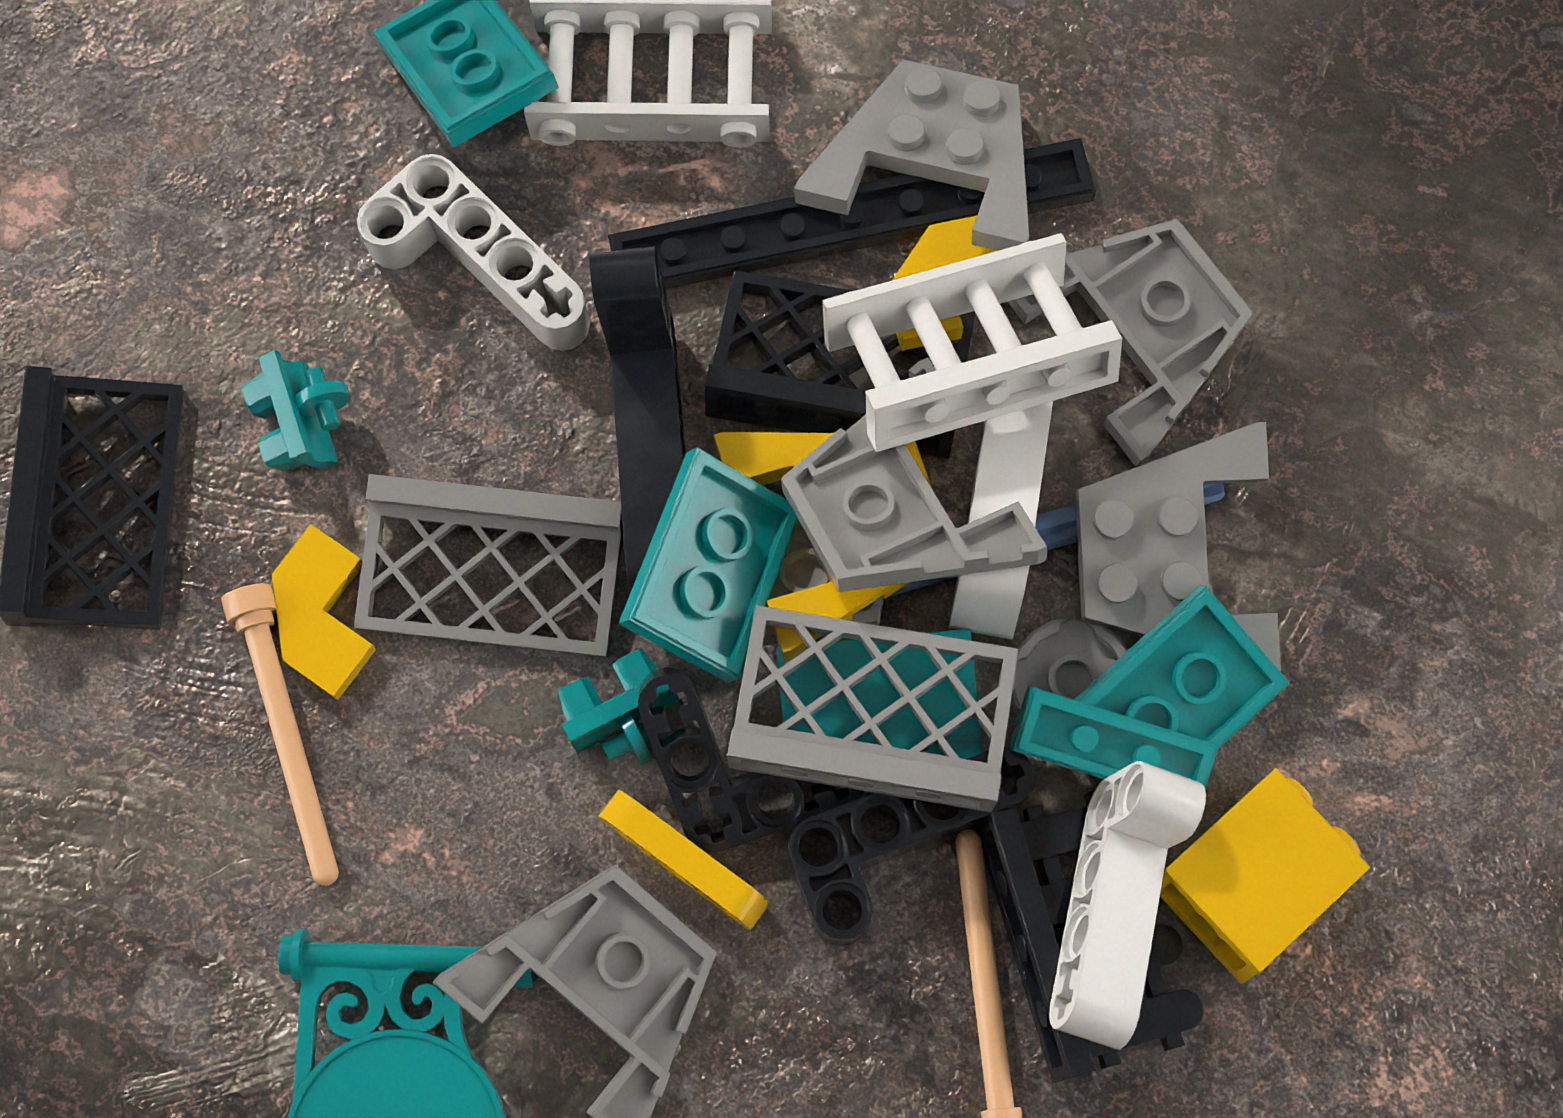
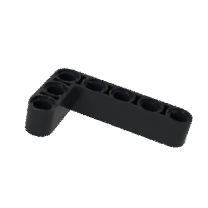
(646, 389)

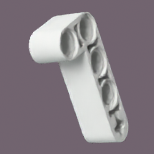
(487, 258)
(1006, 472)
(1117, 899)

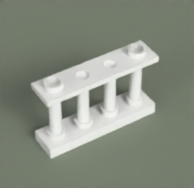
(733, 124)
(983, 387)

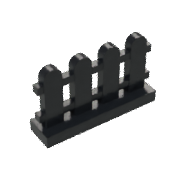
(1029, 922)

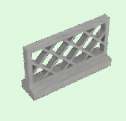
(493, 510)
(862, 764)

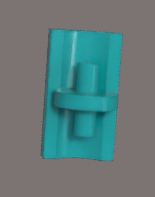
(304, 410)
(594, 721)

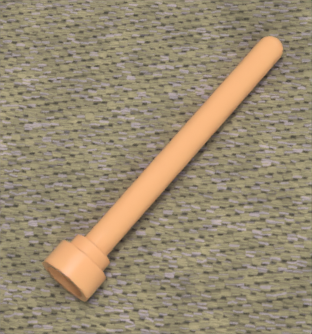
(252, 614)
(985, 978)

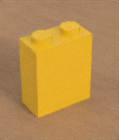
(1261, 875)

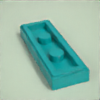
(1103, 740)

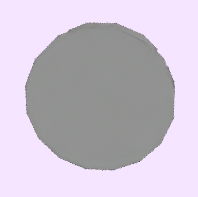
(1064, 658)

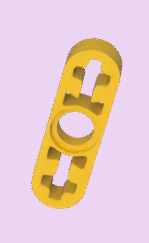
(684, 860)

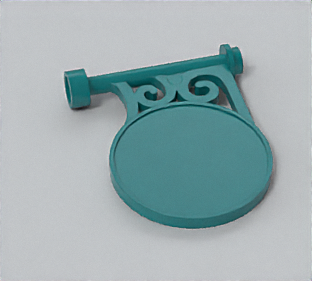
(386, 1070)

